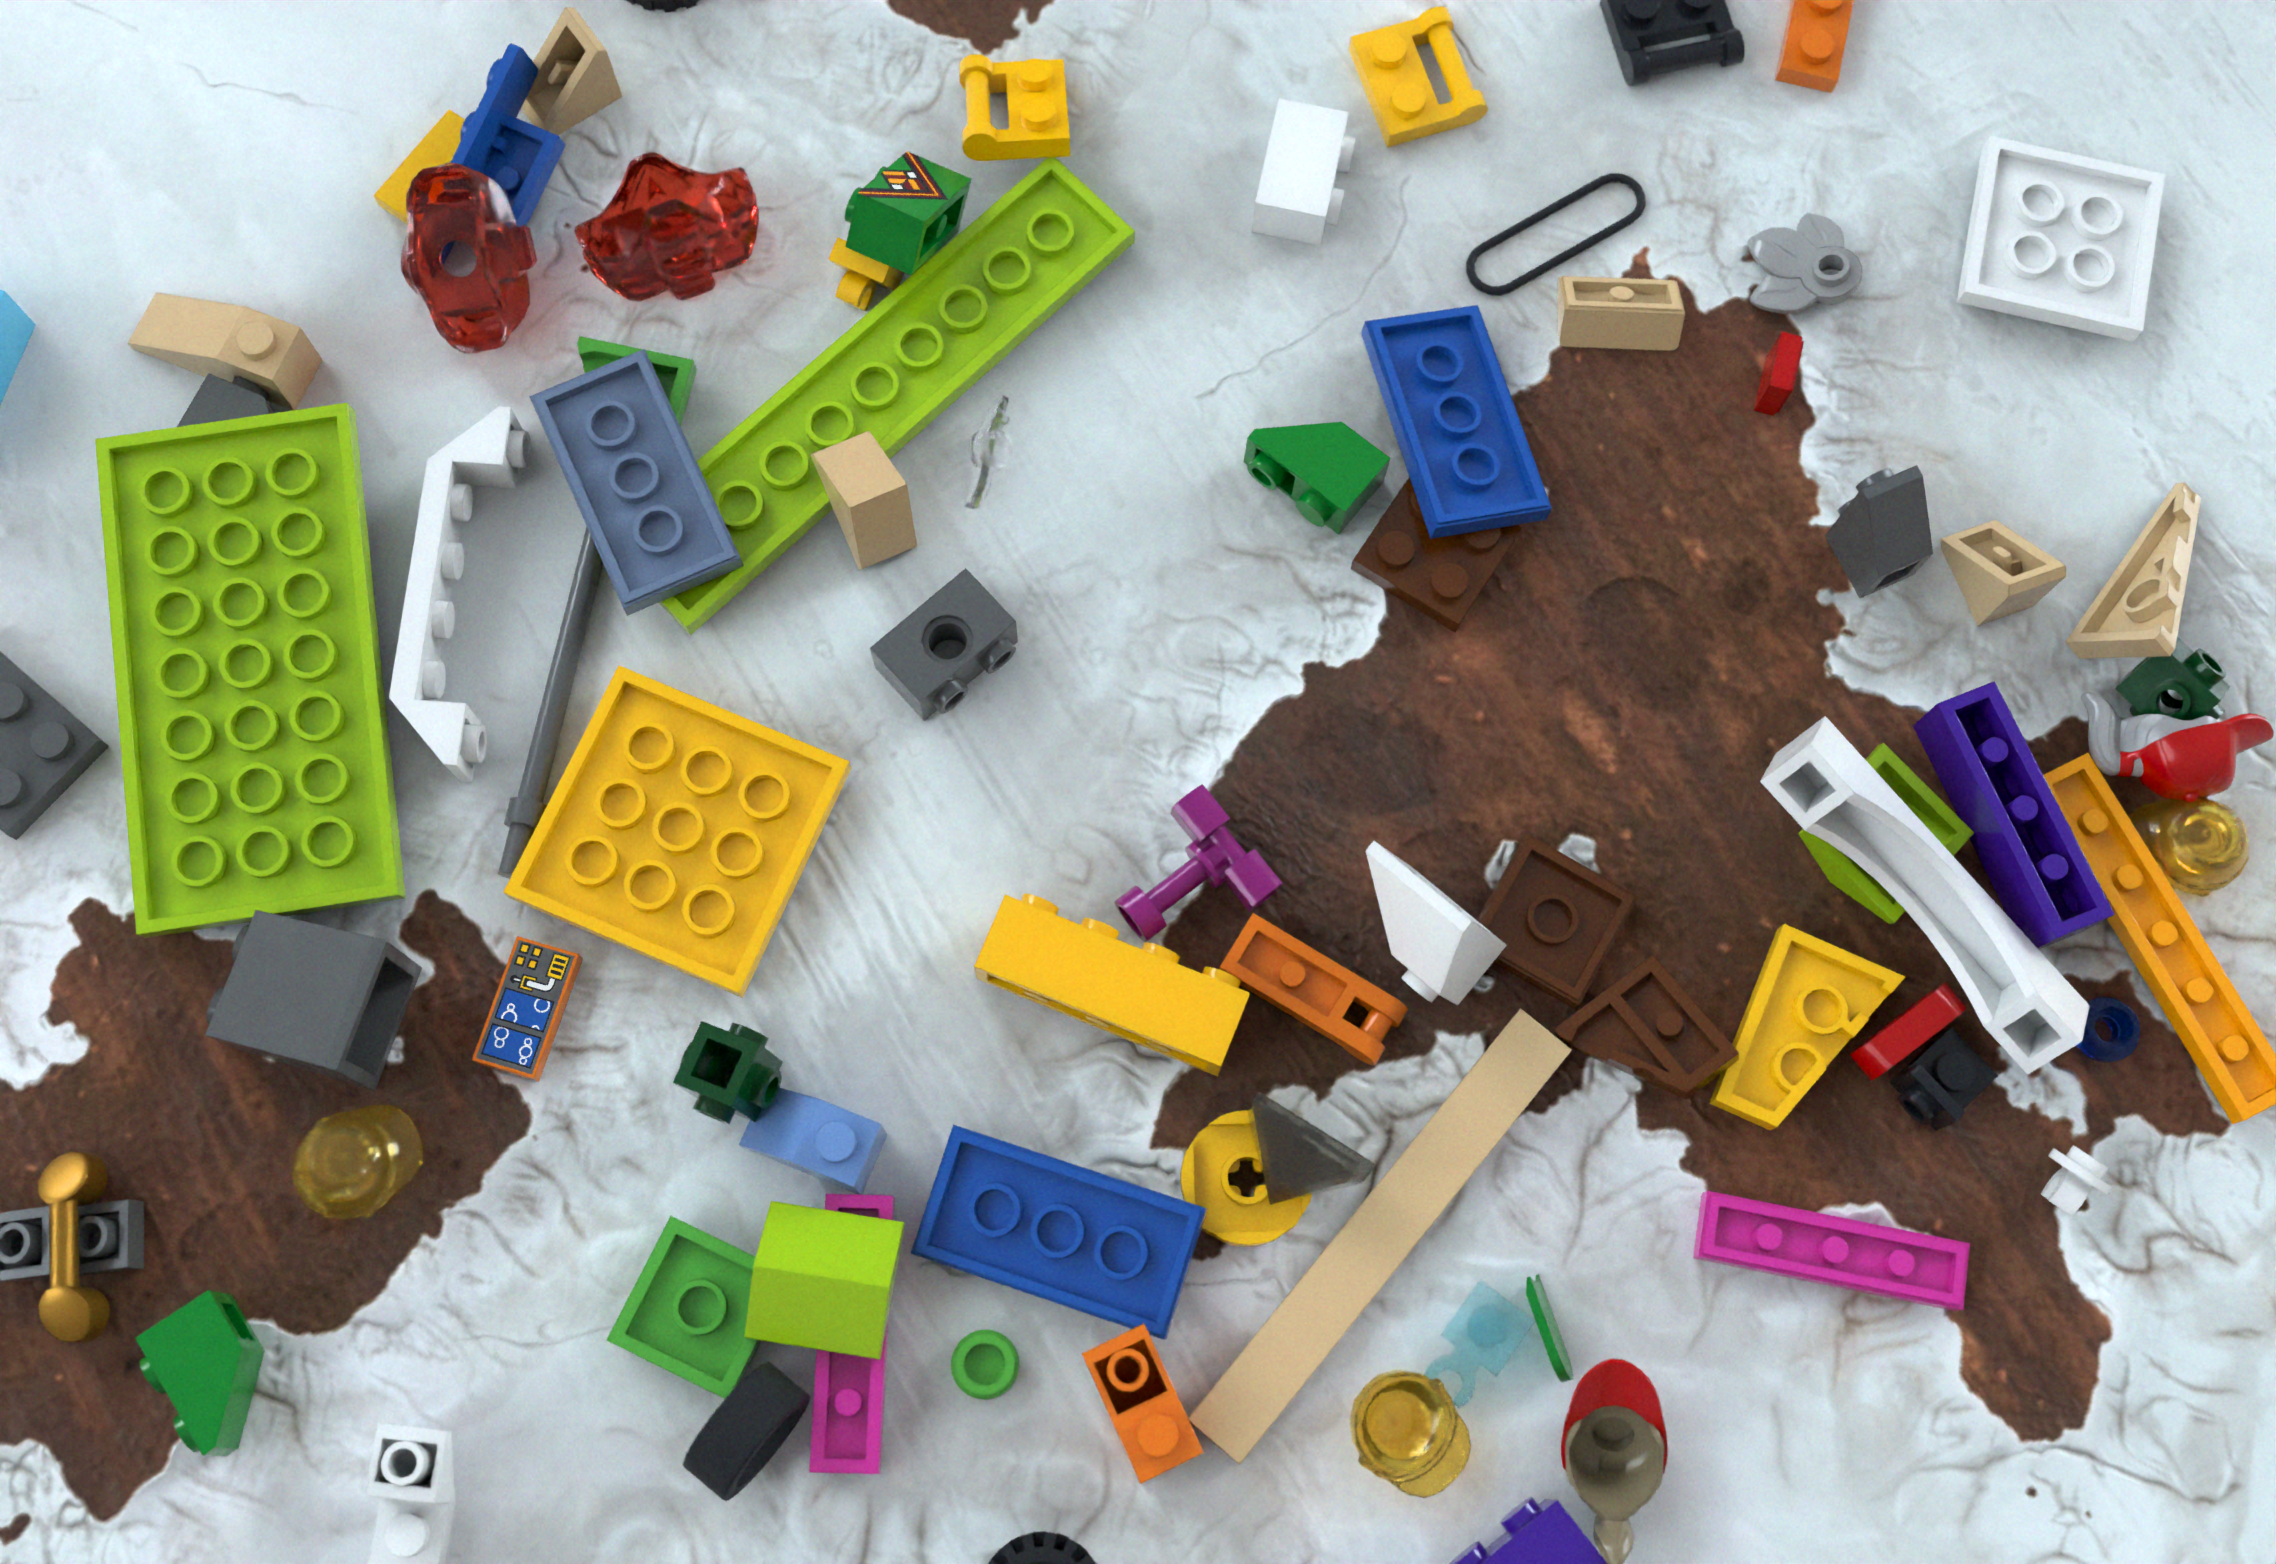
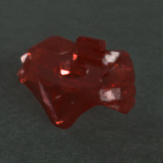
(467, 206)
(670, 229)

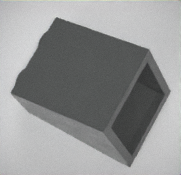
(313, 998)

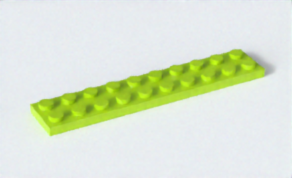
(903, 365)

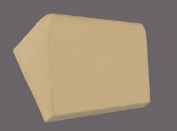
(1619, 313)

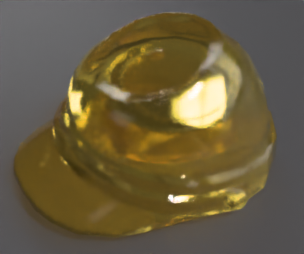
(2194, 843)
(356, 1161)
(1409, 1432)

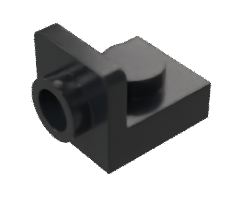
(1942, 1081)

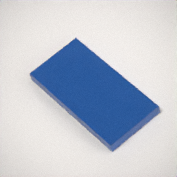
(1455, 421)
(1059, 1231)

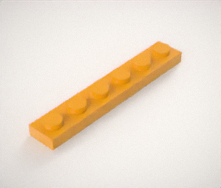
(2167, 945)

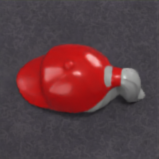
(2171, 754)

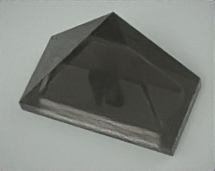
(1298, 1156)

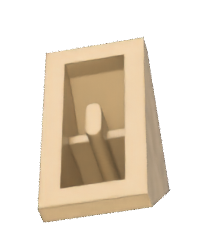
(572, 76)
(867, 498)
(1999, 570)

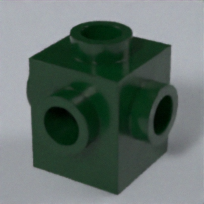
(2176, 685)
(729, 1072)

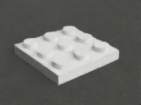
(2061, 238)

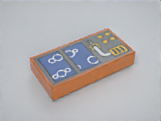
(527, 1009)

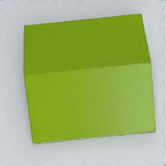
(1923, 802)
(823, 1280)

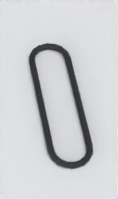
(1500, 290)

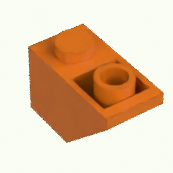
(1142, 1403)

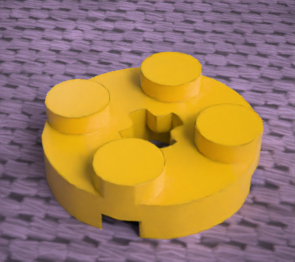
(1205, 1183)

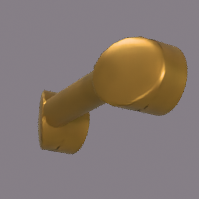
(66, 1309)

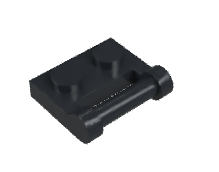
(1655, 22)

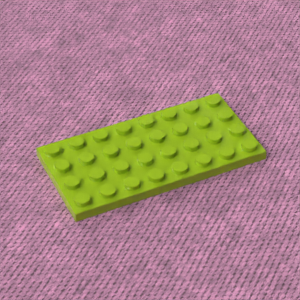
(247, 670)

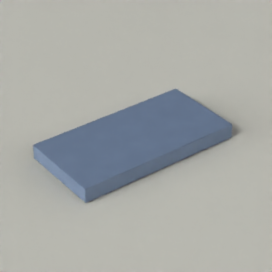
(636, 482)

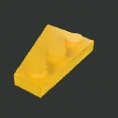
(1796, 1023)

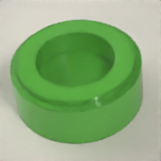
(985, 1364)

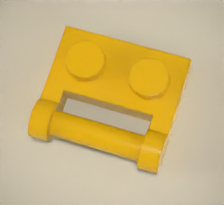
(1399, 84)
(1034, 109)

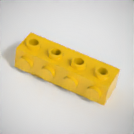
(1112, 983)

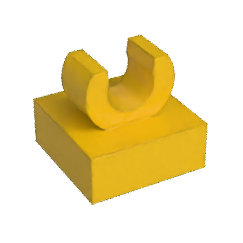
(862, 275)

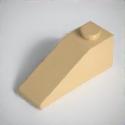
(229, 344)

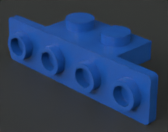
(504, 147)

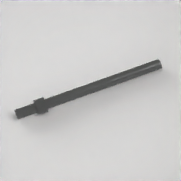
(528, 807)

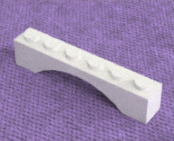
(2002, 972)

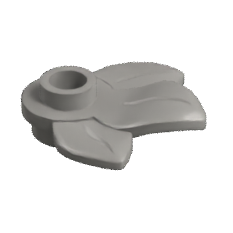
(1796, 266)

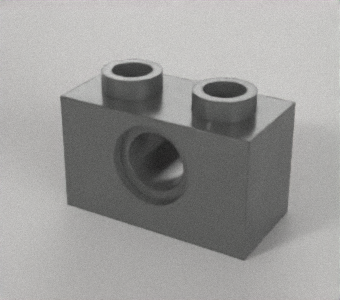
(956, 612)

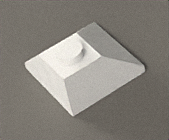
(1429, 931)

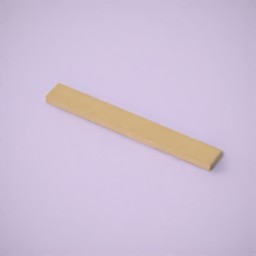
(1378, 1237)

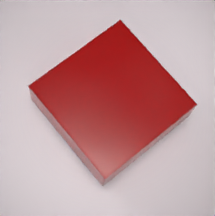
(1779, 373)

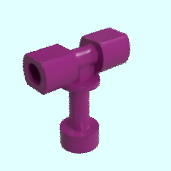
(1212, 857)

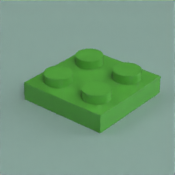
(691, 1309)

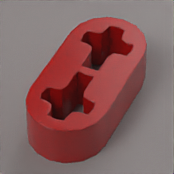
(1908, 1031)

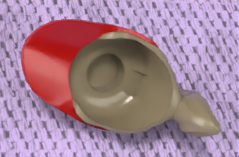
(1614, 1450)

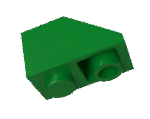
(1318, 466)
(207, 1367)

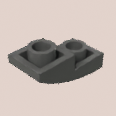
(108, 1240)

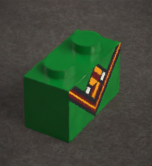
(906, 212)

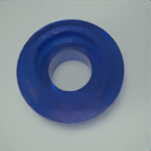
(2123, 1026)

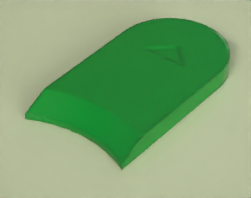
(1548, 1329)

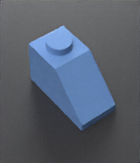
(817, 1139)

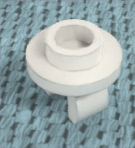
(2073, 1181)

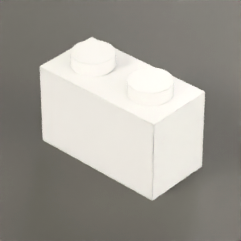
(1300, 172)

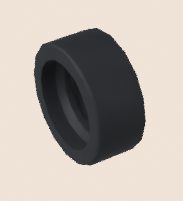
(746, 1430)

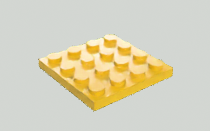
(679, 830)

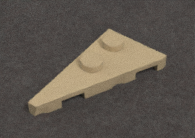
(2145, 594)

